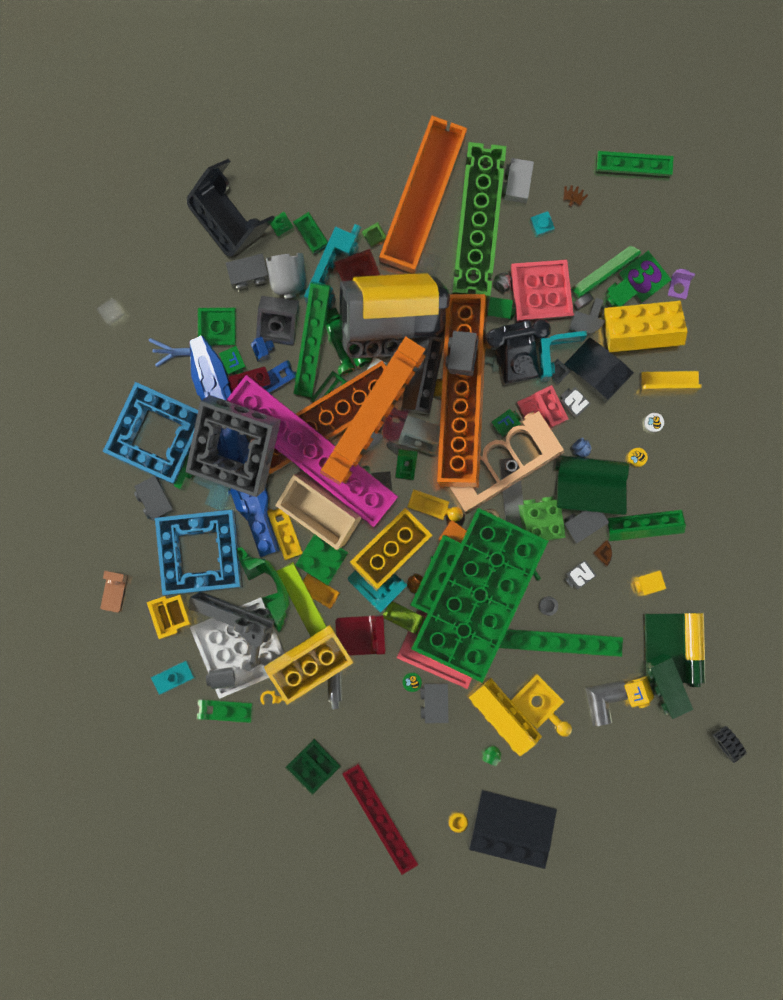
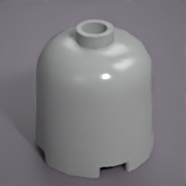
(287, 274)

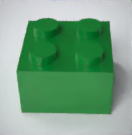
(321, 560)

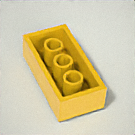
(645, 326)
(390, 549)
(308, 665)

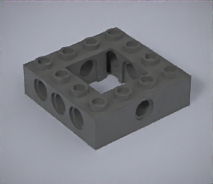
(205, 463)

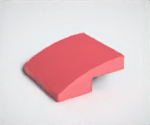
(547, 404)

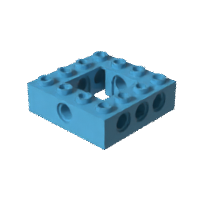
(129, 421)
(168, 532)

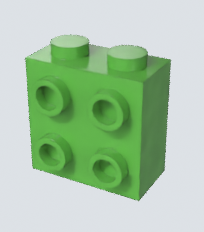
(542, 518)

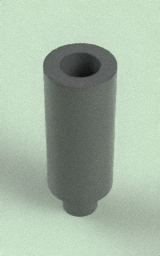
(335, 690)

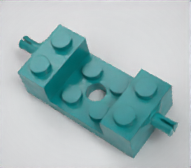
(340, 244)

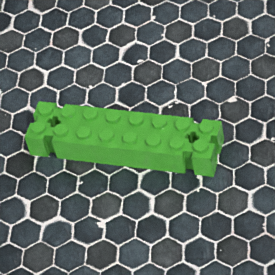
(479, 219)

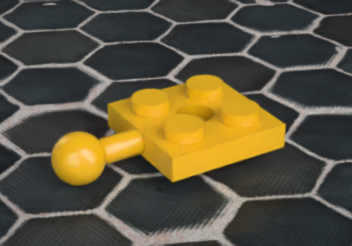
(546, 710)

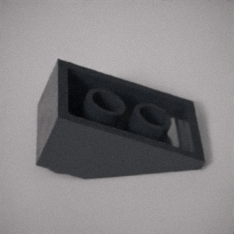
(598, 369)

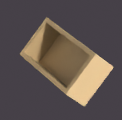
(318, 510)

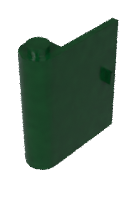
(592, 484)

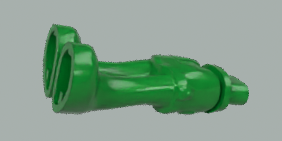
(336, 337)

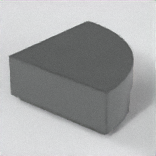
(561, 371)

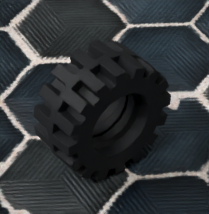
(729, 744)

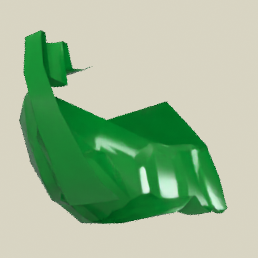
(275, 603)

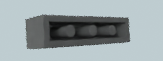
(421, 388)

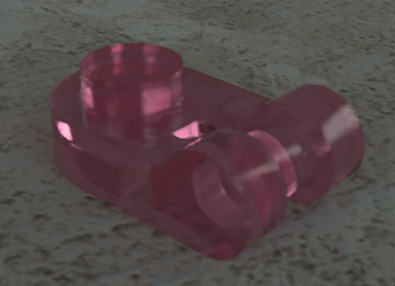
(391, 429)

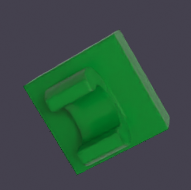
(281, 225)

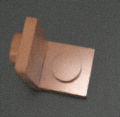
(113, 591)

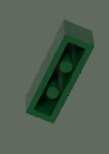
(668, 686)

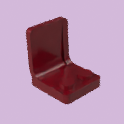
(361, 634)

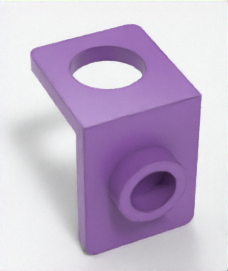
(680, 276)

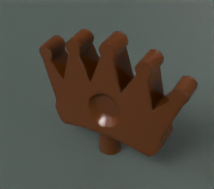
(574, 197)

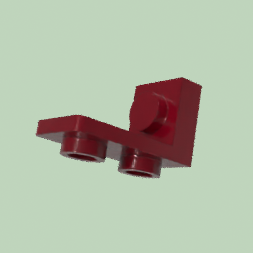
(258, 375)

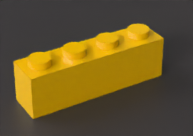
(505, 717)

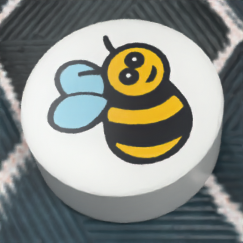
(654, 422)

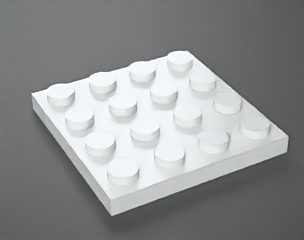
(226, 648)

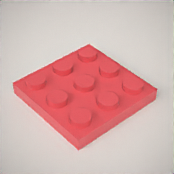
(542, 290)

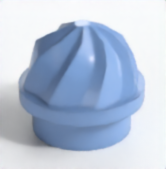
(581, 447)

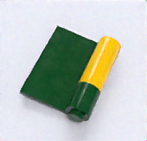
(680, 638)

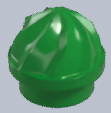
(492, 755)

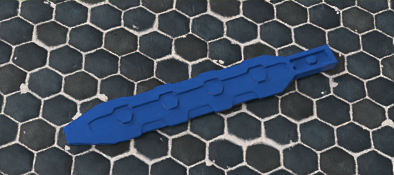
(211, 379)

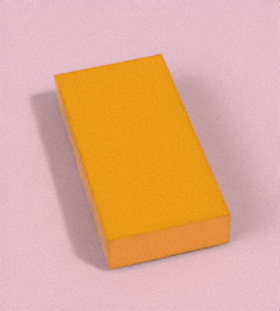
(320, 591)

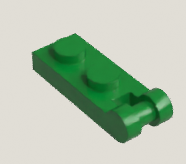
(225, 711)

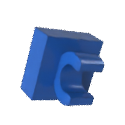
(261, 348)

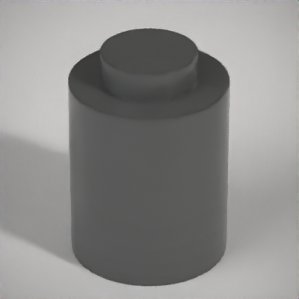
(221, 678)

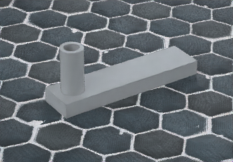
(513, 495)

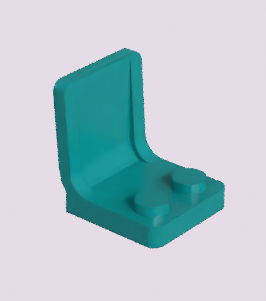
(547, 367)
(384, 596)

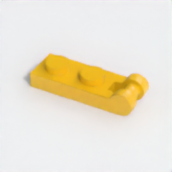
(285, 534)

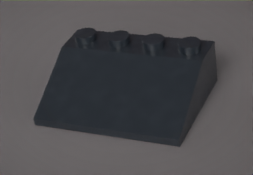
(512, 829)

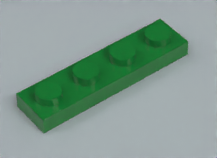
(635, 163)

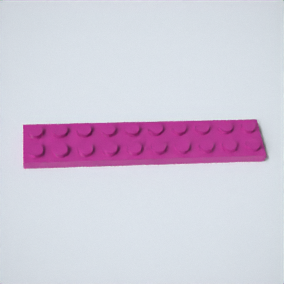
(311, 451)

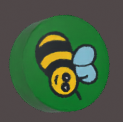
(412, 682)

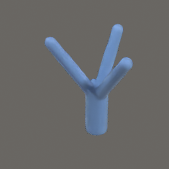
(168, 350)

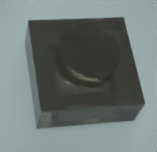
(384, 477)

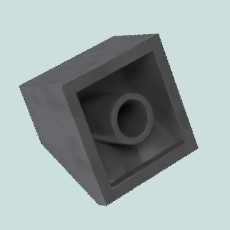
(277, 319)

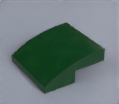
(312, 767)

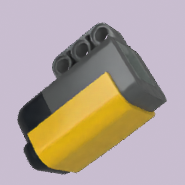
(388, 309)

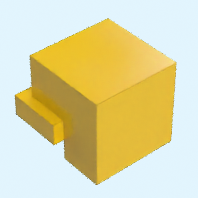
(169, 615)

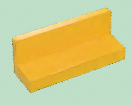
(670, 381)

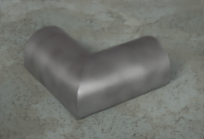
(599, 700)

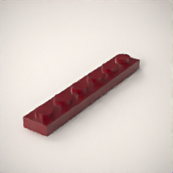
(380, 819)

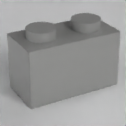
(518, 180)

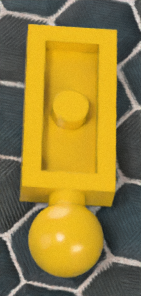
(433, 506)

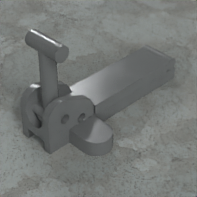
(252, 625)

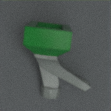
(406, 461)

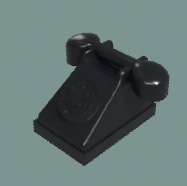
(517, 349)

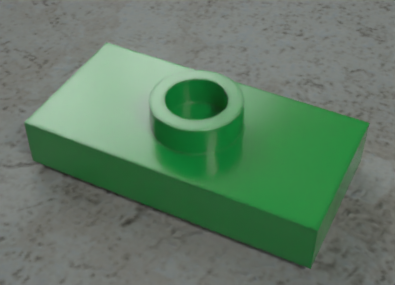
(311, 232)
(183, 476)

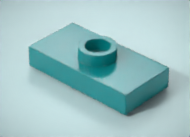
(172, 677)

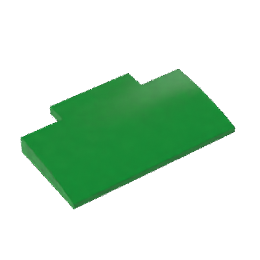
(475, 592)

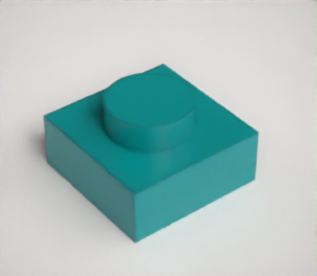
(542, 223)

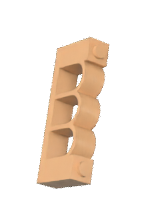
(544, 439)

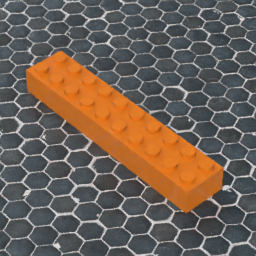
(462, 398)

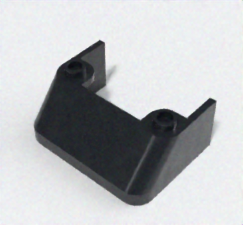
(220, 215)

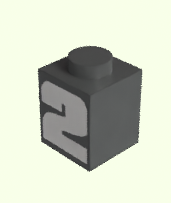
(574, 402)
(579, 575)

